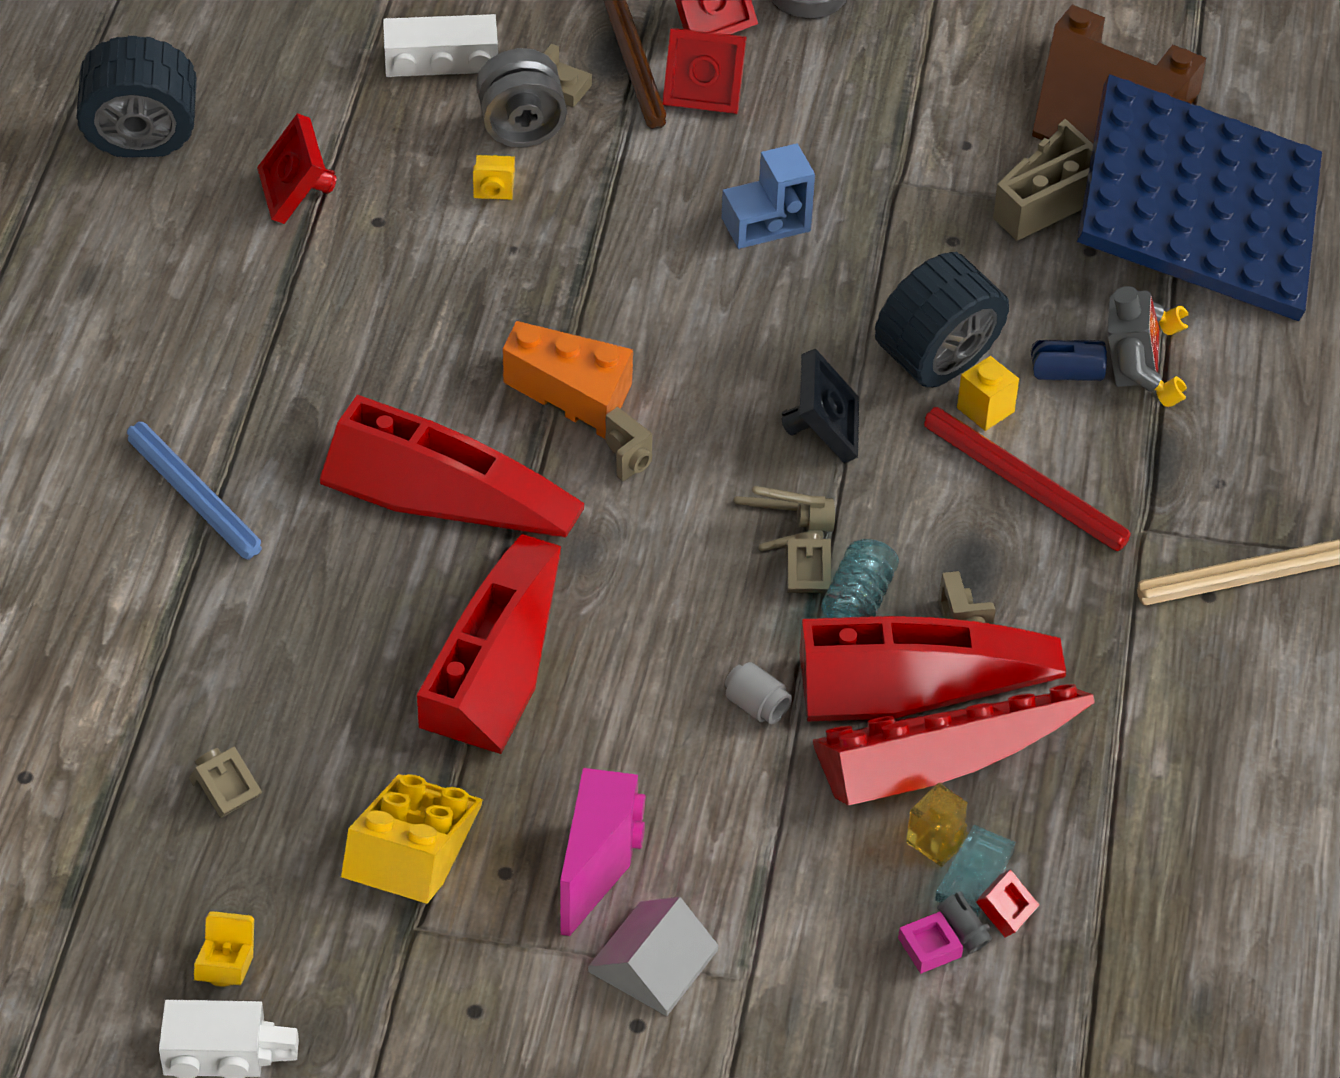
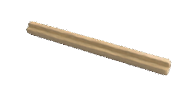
(1239, 572)

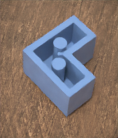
(775, 204)

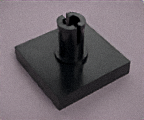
(826, 407)

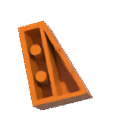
(568, 371)

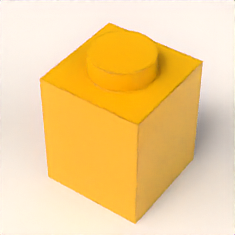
(987, 393)

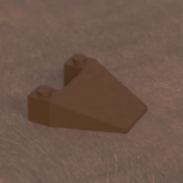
(1081, 65)

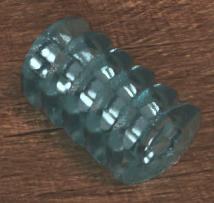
(860, 580)

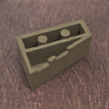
(1046, 184)

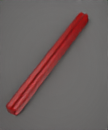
(1027, 479)

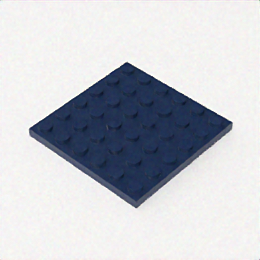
(1201, 197)

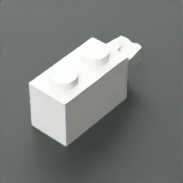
(221, 1039)

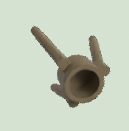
(813, 512)

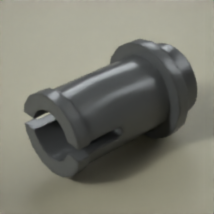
(965, 922)

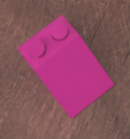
(600, 841)

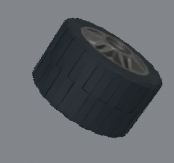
(136, 97)
(941, 319)

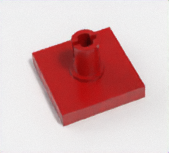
(716, 15)
(704, 70)
(293, 169)

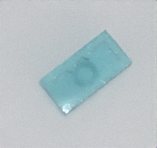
(976, 866)

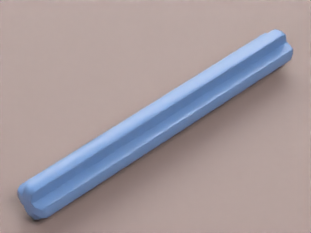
(194, 490)

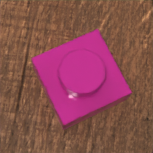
(930, 942)

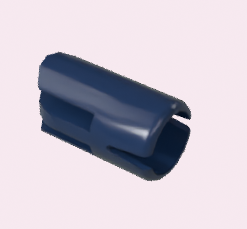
(1069, 360)

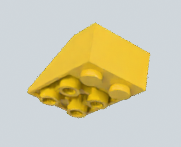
(409, 837)

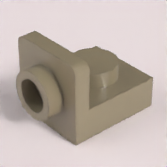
(572, 80)
(629, 442)
(808, 563)
(957, 601)
(225, 780)

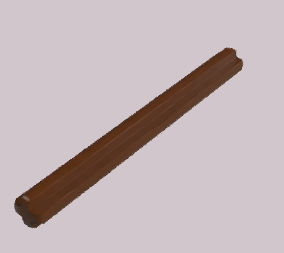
(636, 63)

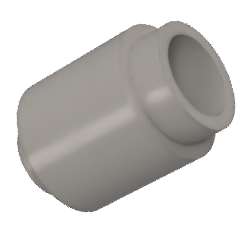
(757, 693)

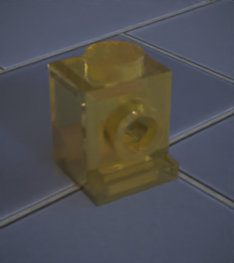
(938, 824)

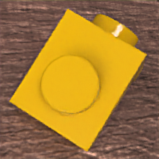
(226, 949)

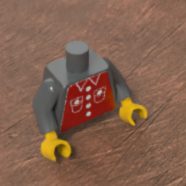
(1135, 342)

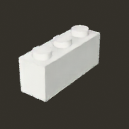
(439, 44)

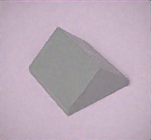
(656, 953)

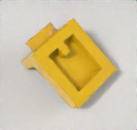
(493, 177)

